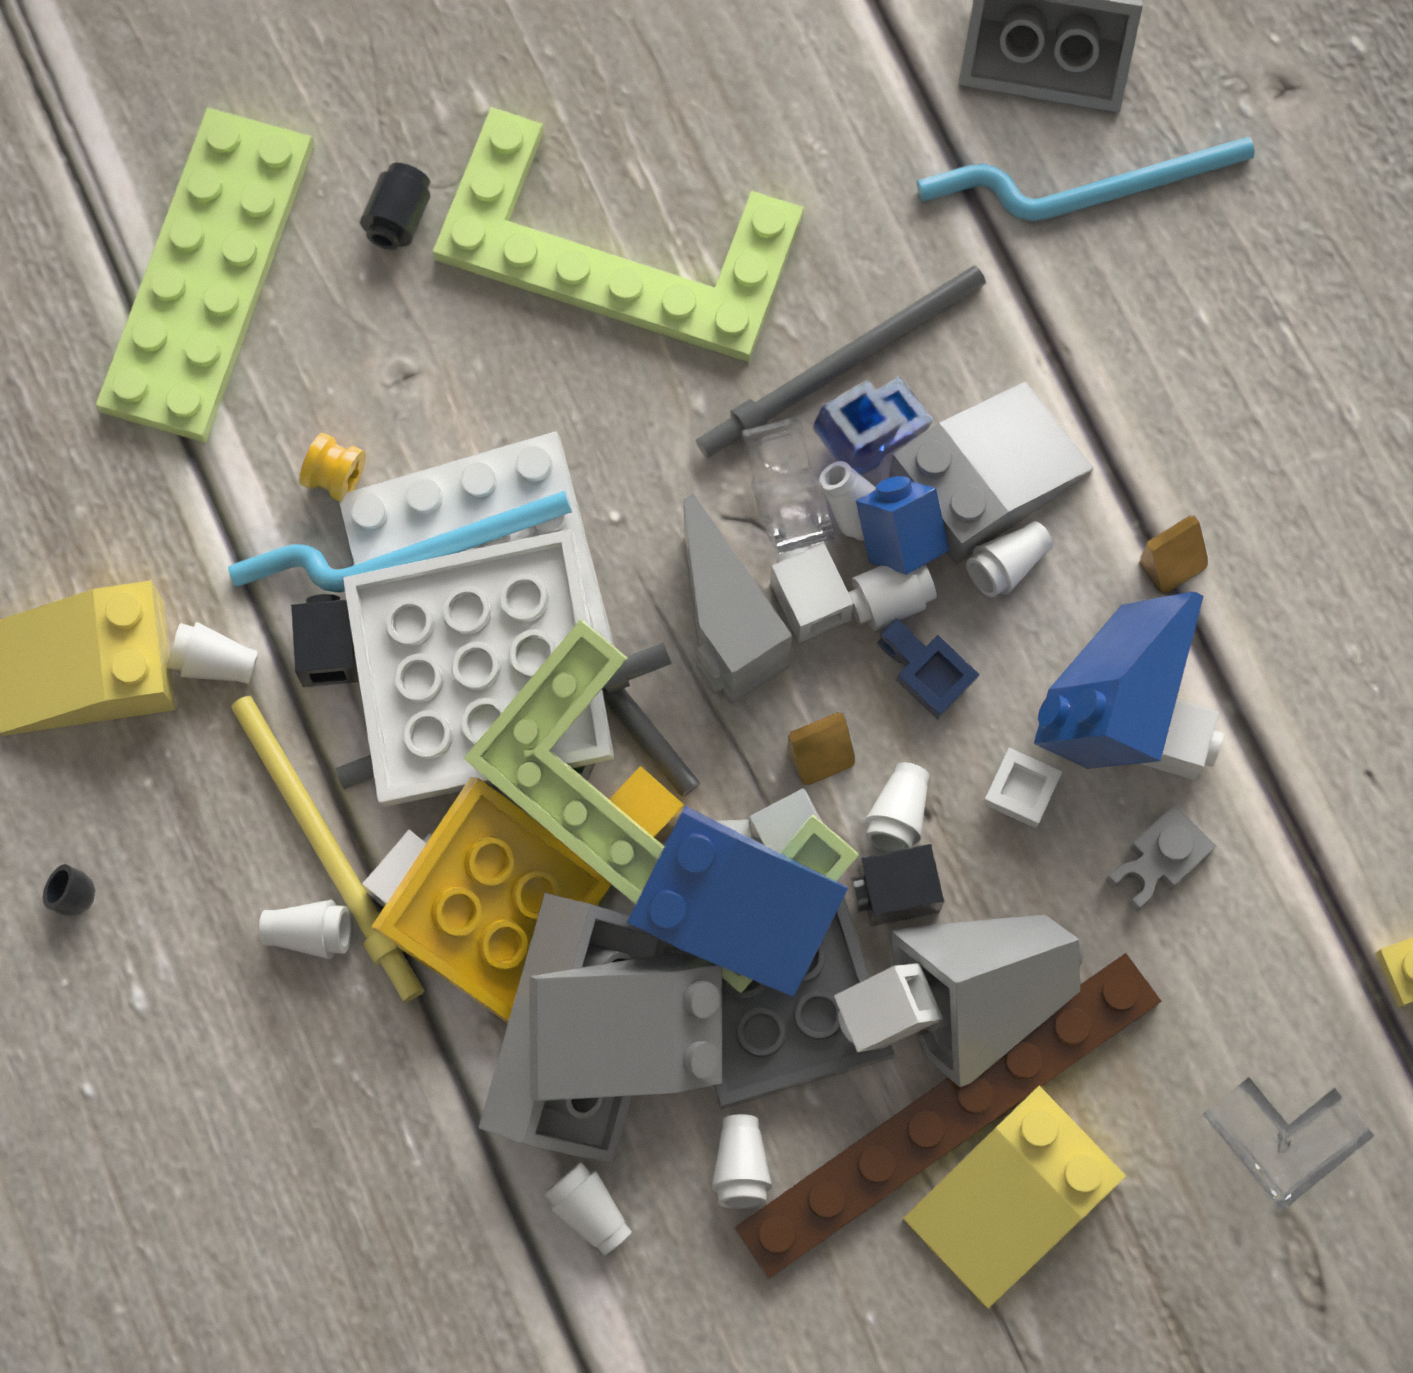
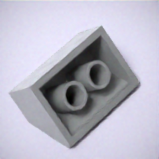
(1052, 49)

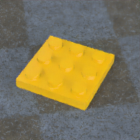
(479, 892)

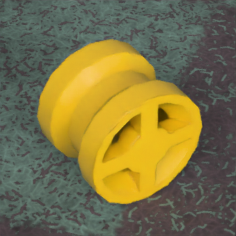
(332, 467)

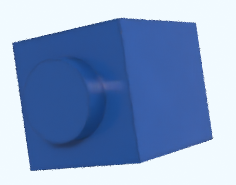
(902, 524)

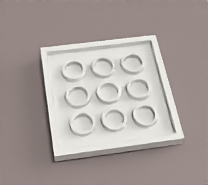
(465, 492)
(451, 648)

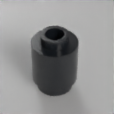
(396, 206)

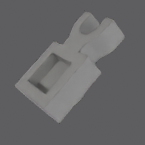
(1166, 853)

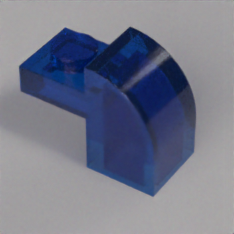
(870, 423)

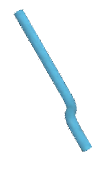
(1088, 194)
(440, 545)

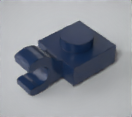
(932, 672)

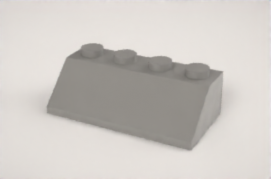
(564, 938)

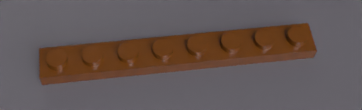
(942, 1121)

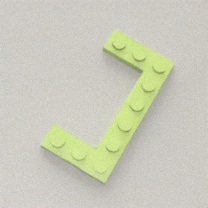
(718, 318)
(520, 762)

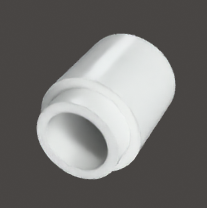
(890, 595)

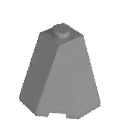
(990, 984)

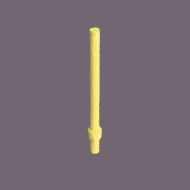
(327, 849)

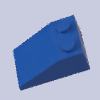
(1122, 686)
(737, 903)

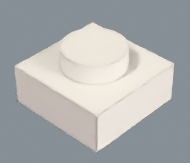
(1022, 787)

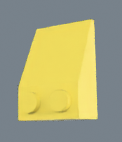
(85, 660)
(1013, 1197)

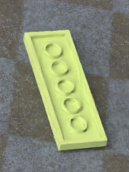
(205, 275)

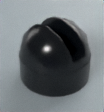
(68, 891)

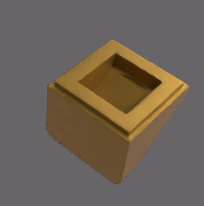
(1175, 555)
(821, 748)

